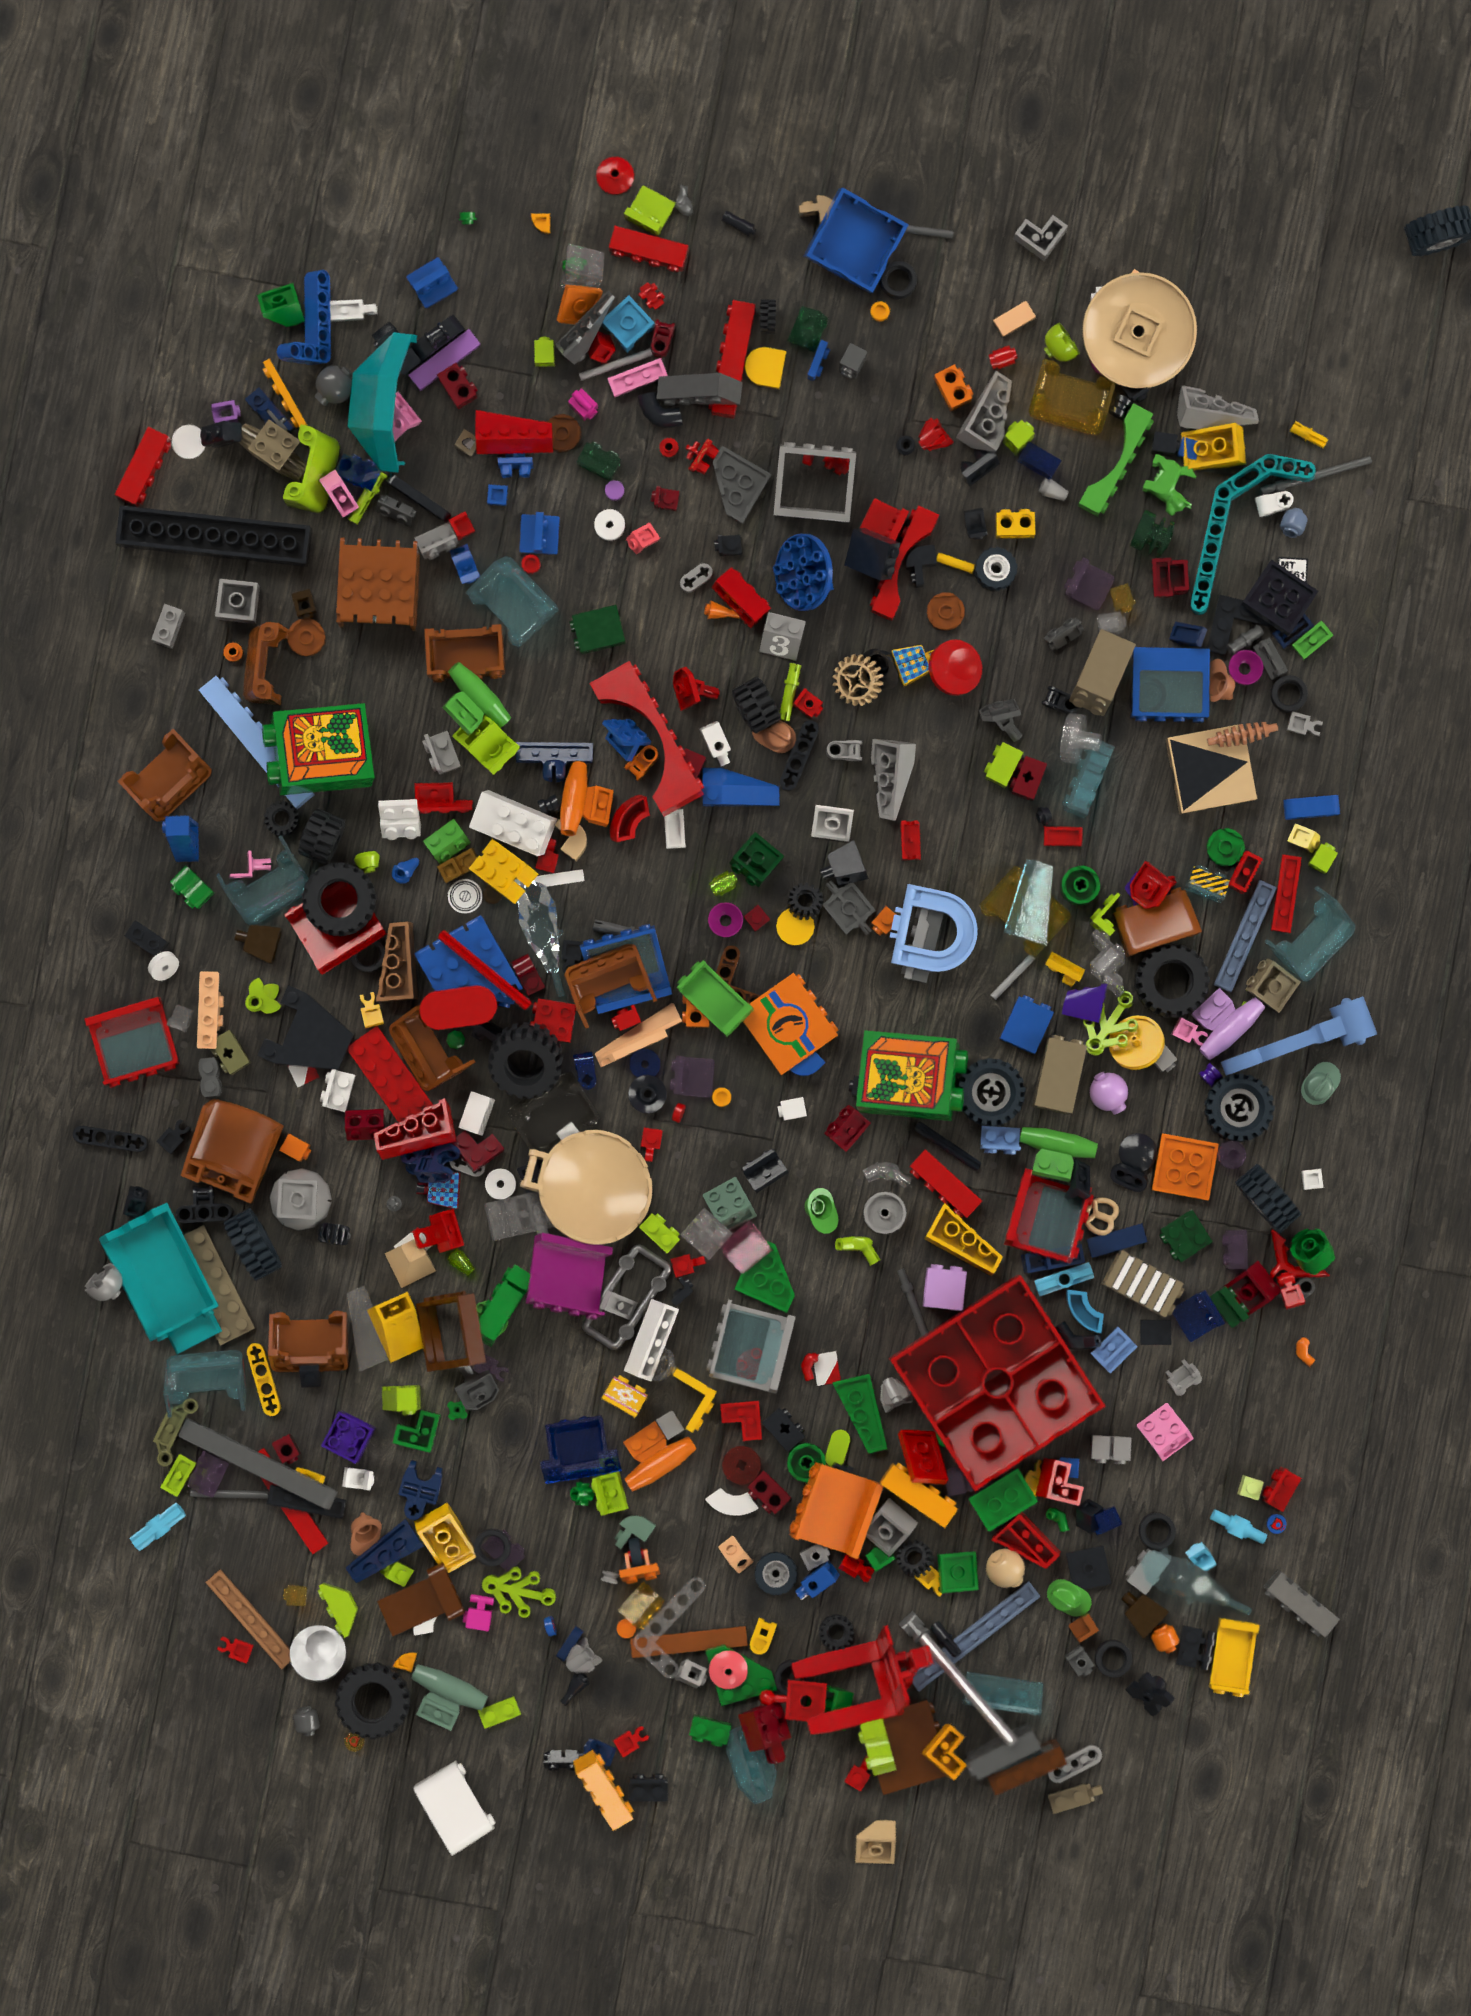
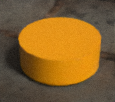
(880, 311)
(721, 1097)

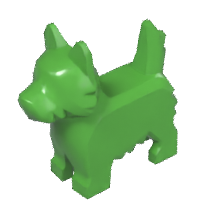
(1164, 484)

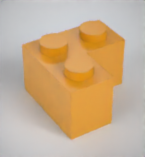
(941, 1751)

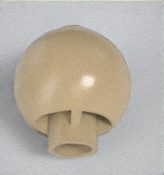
(1005, 1568)

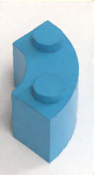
(1083, 1312)

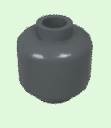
(306, 1720)

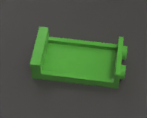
(714, 998)

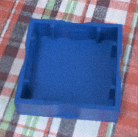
(855, 240)

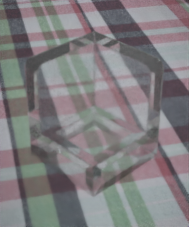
(181, 1018)

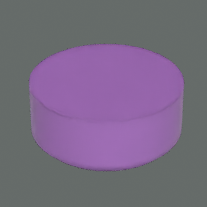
(614, 490)

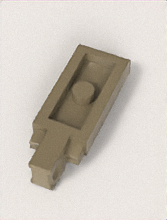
(1073, 1797)

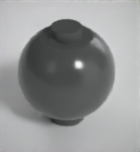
(333, 385)

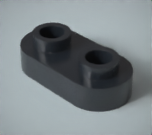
(1128, 1178)

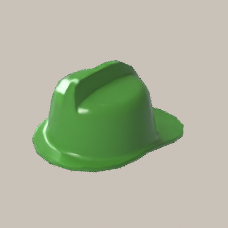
(822, 1210)
(1068, 1597)

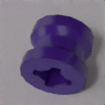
(1210, 1074)

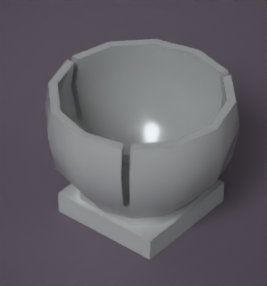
(300, 1199)

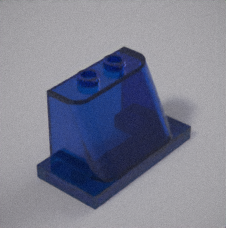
(578, 1450)

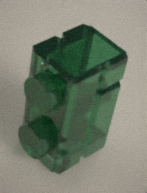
(599, 461)

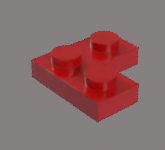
(746, 1413)

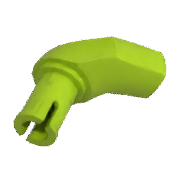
(860, 1244)

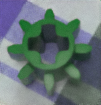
(582, 1494)

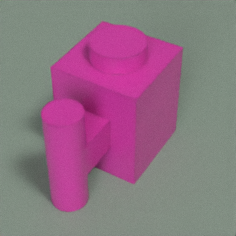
(583, 404)
(479, 1617)

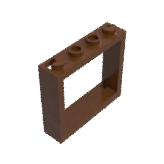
(431, 1333)

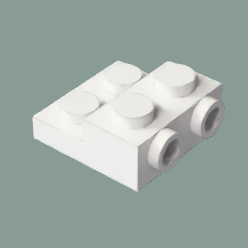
(399, 819)

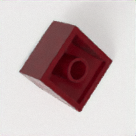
(1254, 1287)

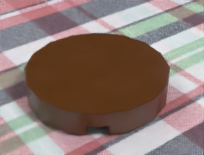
(565, 432)

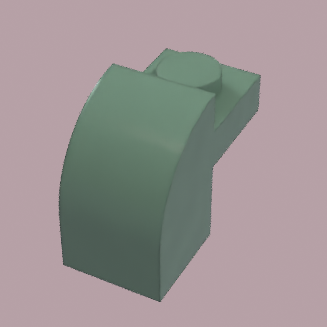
(635, 1524)

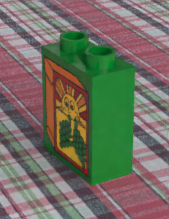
(319, 749)
(910, 1075)

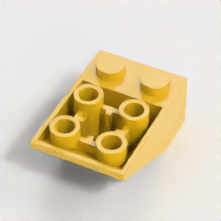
(397, 1326)

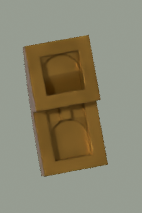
(457, 865)

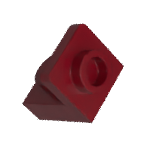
(665, 498)

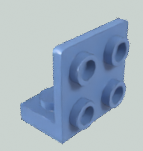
(1000, 1139)

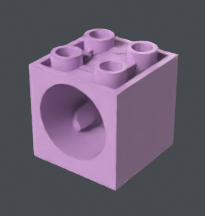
(944, 1287)

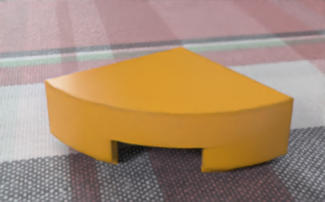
(541, 222)
(406, 1661)

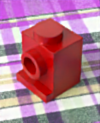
(800, 704)
(626, 1018)

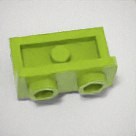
(609, 1493)

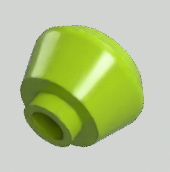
(367, 861)

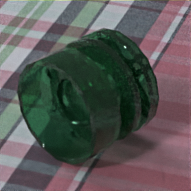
(1152, 534)

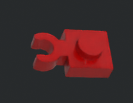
(855, 1567)
(238, 1650)
(627, 1742)

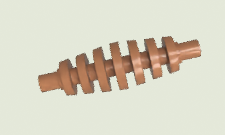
(1234, 736)

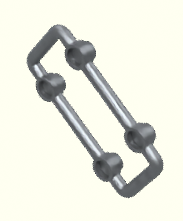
(658, 1284)

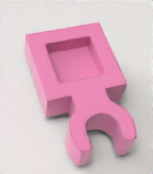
(1186, 1031)

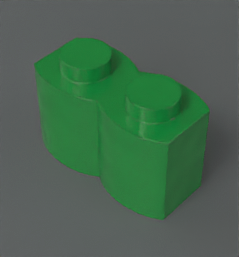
(191, 887)

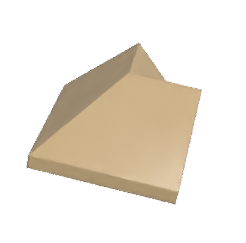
(410, 1263)

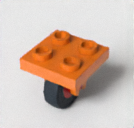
(636, 1556)

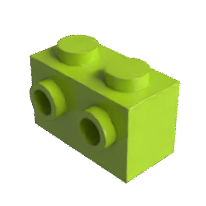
(1018, 436)
(660, 1233)

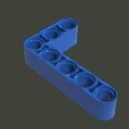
(317, 324)

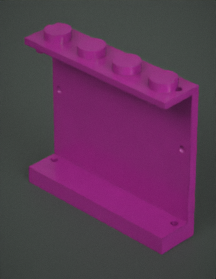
(567, 1275)

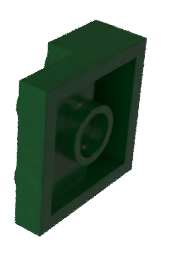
(756, 860)
(1185, 1236)

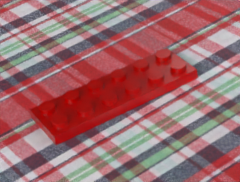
(389, 1075)

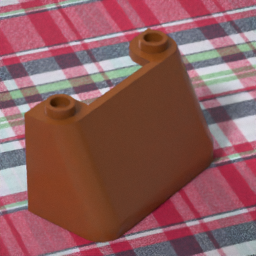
(255, 686)
(167, 778)
(1149, 928)
(308, 1342)

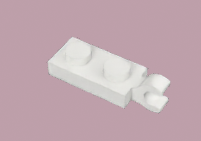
(350, 310)

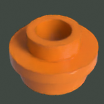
(239, 652)

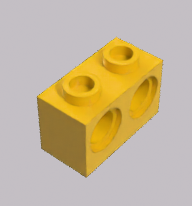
(1015, 529)

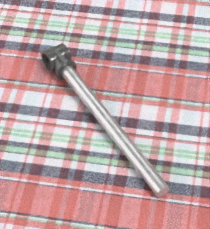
(915, 1628)

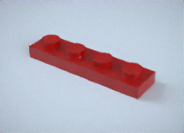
(1286, 893)

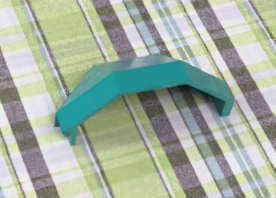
(374, 400)

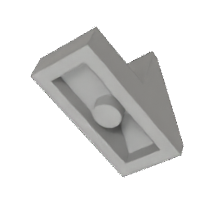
(618, 1305)

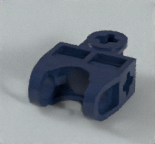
(429, 1163)
(418, 1498)

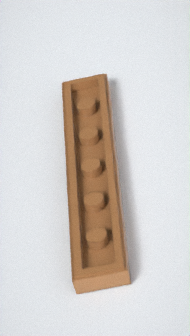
(250, 1618)

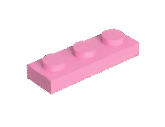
(637, 377)

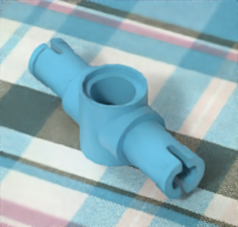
(1238, 1526)

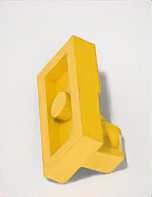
(1070, 970)

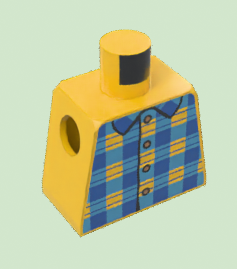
(911, 663)

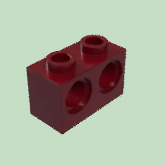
(454, 387)
(363, 1123)
(773, 1488)

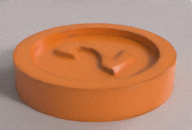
(625, 1629)

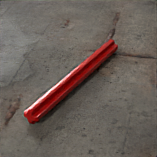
(485, 970)

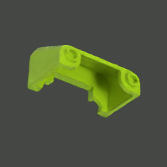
(321, 461)

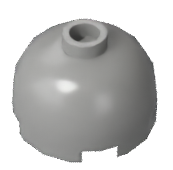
(105, 1284)

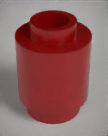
(1002, 357)

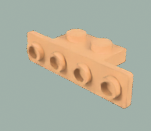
(209, 1010)

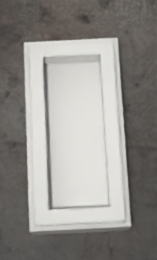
(675, 830)

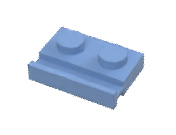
(1114, 1350)

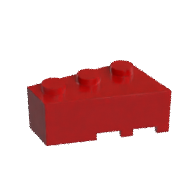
(1027, 1540)

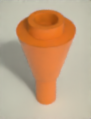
(715, 610)

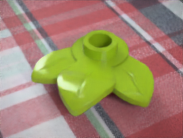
(265, 995)

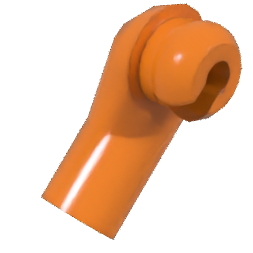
(1302, 1351)

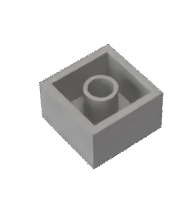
(237, 601)

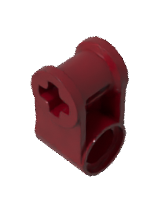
(662, 335)

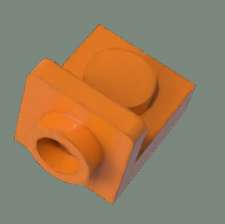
(883, 922)

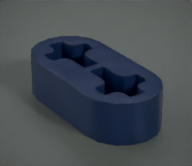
(569, 1643)

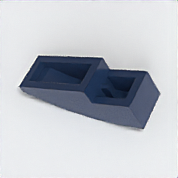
(1034, 1262)

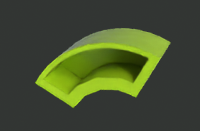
(877, 1747)

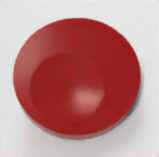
(955, 667)

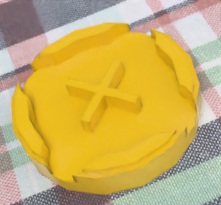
(793, 930)

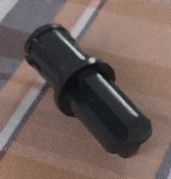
(945, 1639)

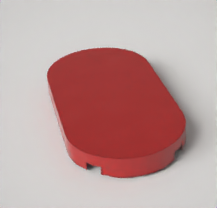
(458, 1007)

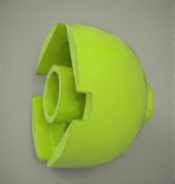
(1059, 344)

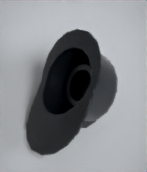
(887, 664)

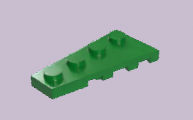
(861, 1406)

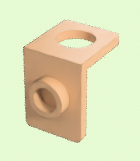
(734, 1554)

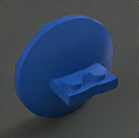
(803, 572)

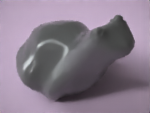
(683, 203)

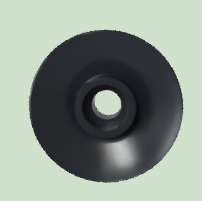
(637, 1097)

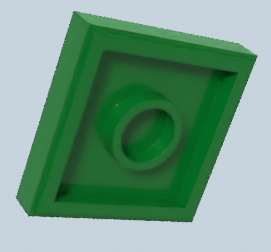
(957, 1572)

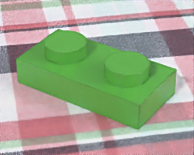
(1312, 640)

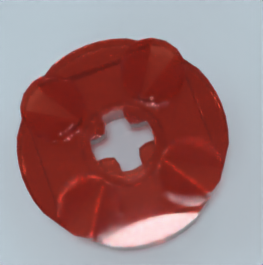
(751, 1469)

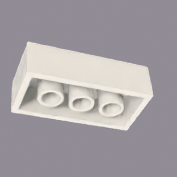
(513, 823)

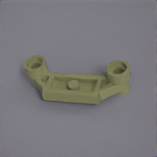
(170, 1429)

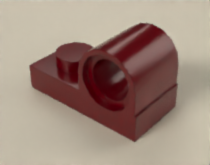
(528, 974)

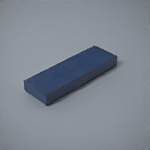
(1116, 1240)

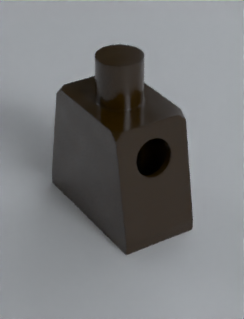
(260, 941)
(1143, 1612)

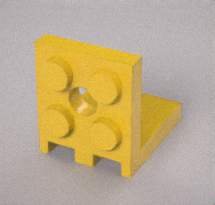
(705, 1405)

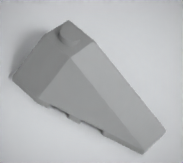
(1202, 411)

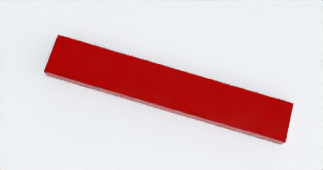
(302, 1522)

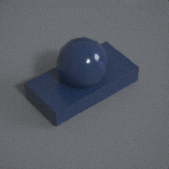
(1188, 634)

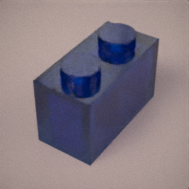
(1039, 460)

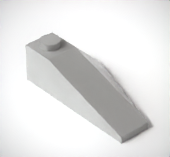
(987, 419)
(893, 769)

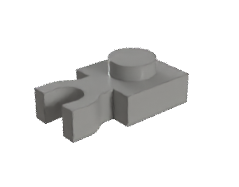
(1301, 724)

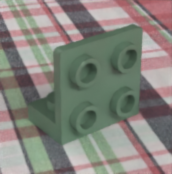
(729, 1204)

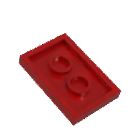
(923, 1456)

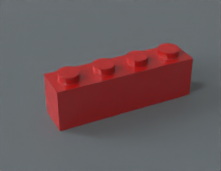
(648, 248)
(143, 466)
(945, 1183)

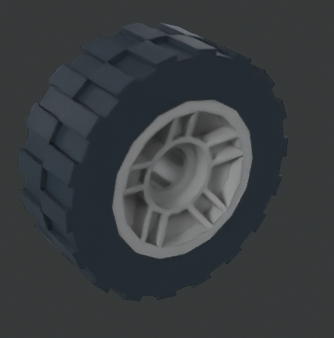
(781, 1583)

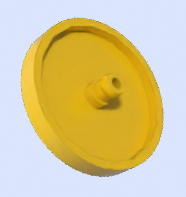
(1143, 1045)

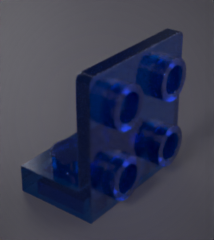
(1197, 1315)

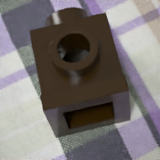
(299, 599)

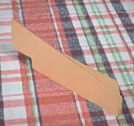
(640, 1036)

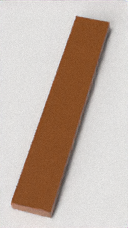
(695, 1641)

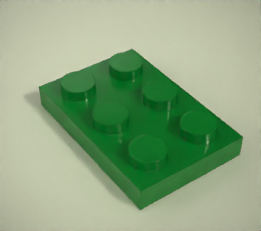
(1003, 1500)

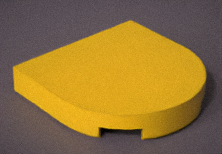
(765, 366)

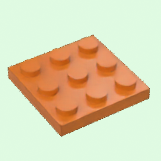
(1185, 1166)

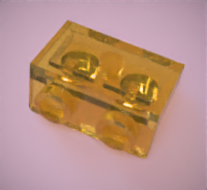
(641, 1605)

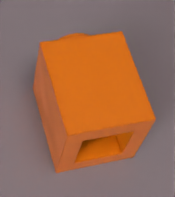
(296, 1148)

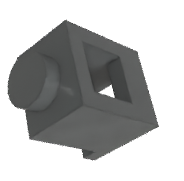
(1073, 1658)

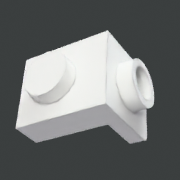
(358, 1478)

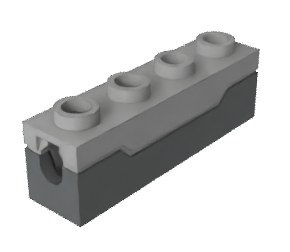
(925, 937)

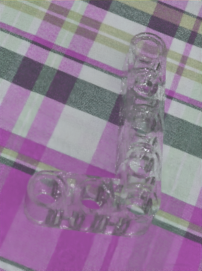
(664, 1625)

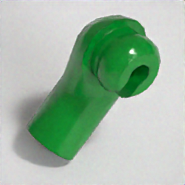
(1059, 1517)

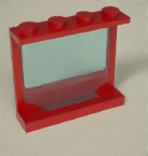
(133, 1041)
(1046, 1220)

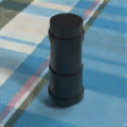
(739, 223)

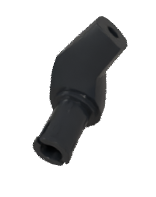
(1077, 1342)

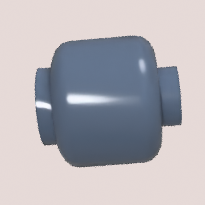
(1293, 522)

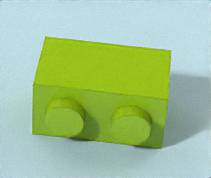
(1003, 765)

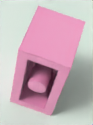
(339, 493)

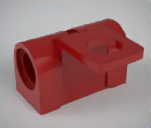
(443, 1232)

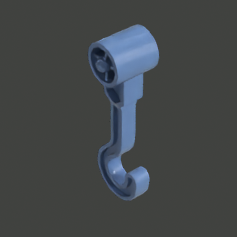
(1349, 1022)

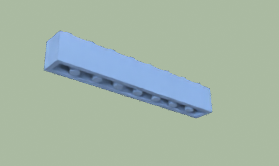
(244, 727)

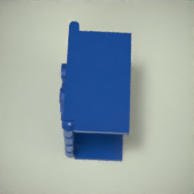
(449, 970)

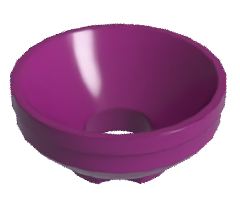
(1249, 658)
(725, 909)

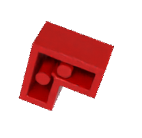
(1054, 1483)

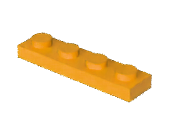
(280, 388)

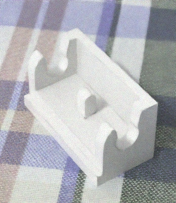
(476, 1113)

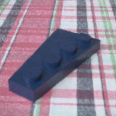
(389, 1549)

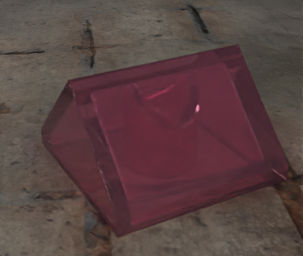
(745, 1247)

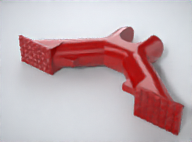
(1282, 1260)

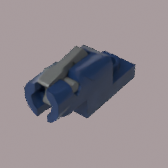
(267, 410)

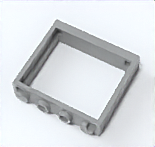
(808, 449)

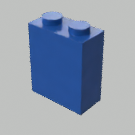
(1026, 1024)

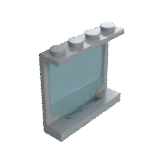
(750, 1347)

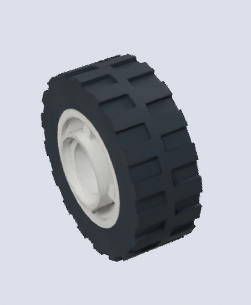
(993, 580)

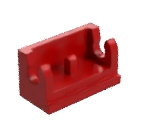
(910, 840)

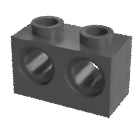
(852, 361)

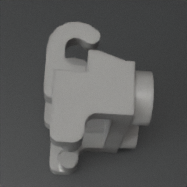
(1183, 1378)

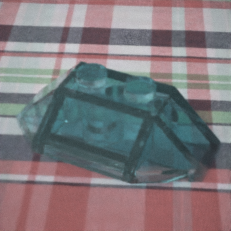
(751, 1770)

